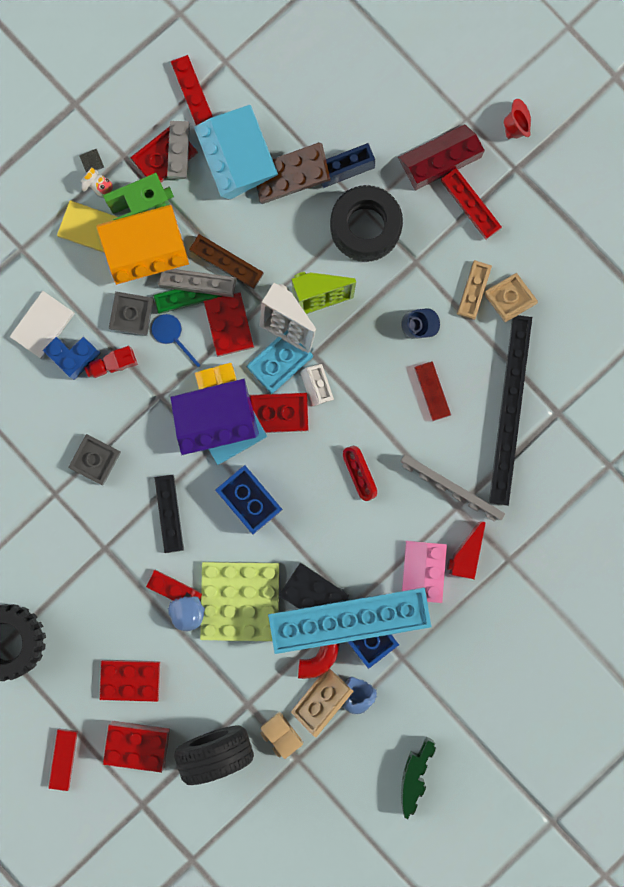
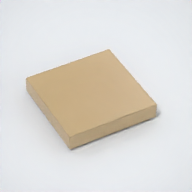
(510, 297)

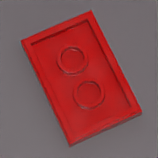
(154, 156)
(281, 412)

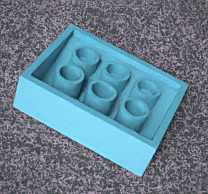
(236, 151)

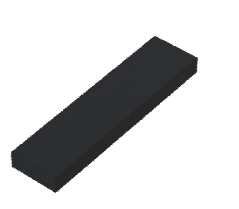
(169, 513)

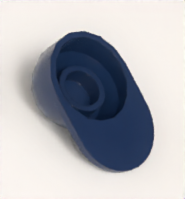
(420, 323)

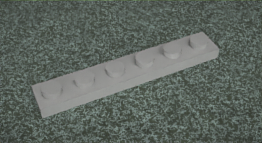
(458, 492)

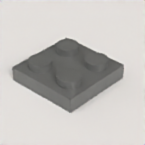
(131, 313)
(94, 459)

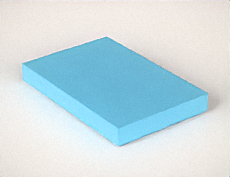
(278, 363)
(228, 451)

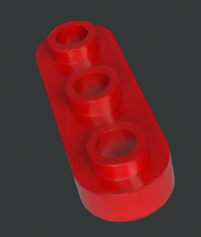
(360, 473)

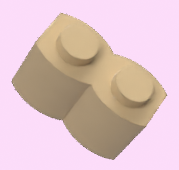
(281, 736)

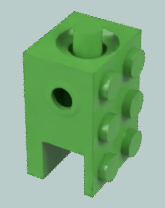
(139, 196)

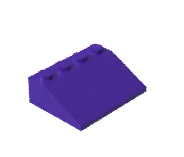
(213, 417)

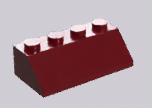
(441, 156)

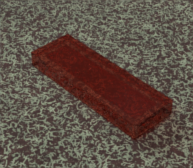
(432, 391)

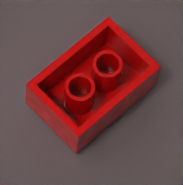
(136, 746)

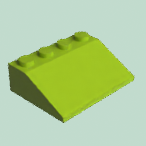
(320, 291)

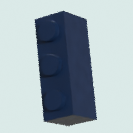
(349, 164)

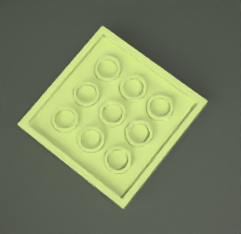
(238, 600)

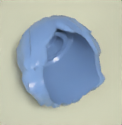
(186, 613)
(362, 697)

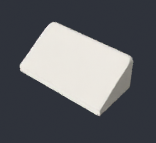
(316, 385)

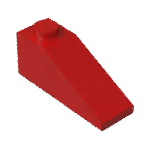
(467, 555)

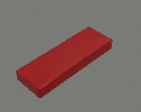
(63, 759)

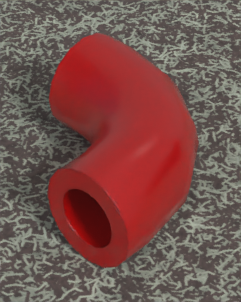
(320, 663)

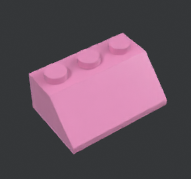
(425, 568)

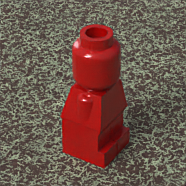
(114, 361)

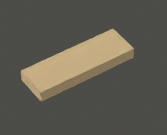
(474, 290)

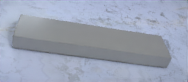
(198, 282)

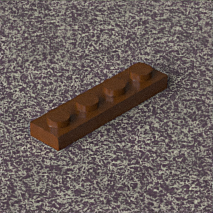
(226, 261)

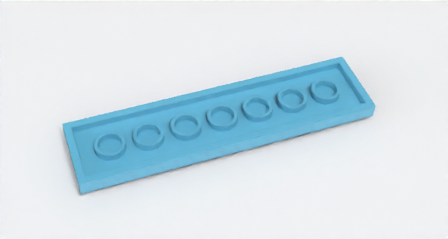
(349, 620)

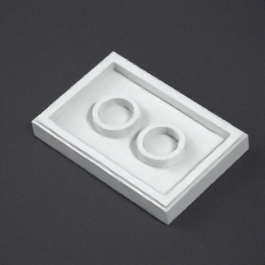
(42, 324)

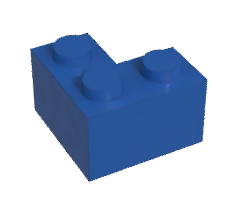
(72, 360)

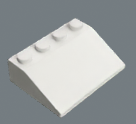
(282, 313)

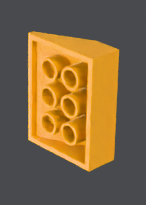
(143, 244)

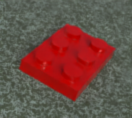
(228, 324)
(130, 680)

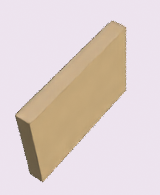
(321, 702)

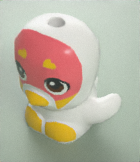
(96, 182)

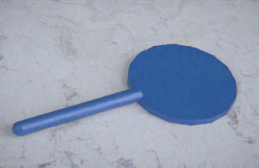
(167, 330)

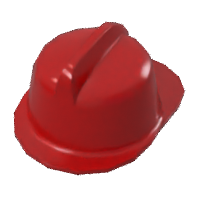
(518, 121)

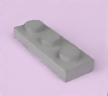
(178, 149)

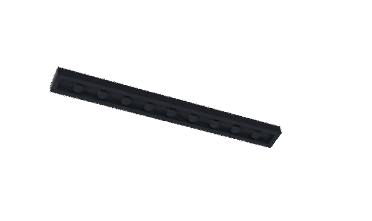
(510, 410)

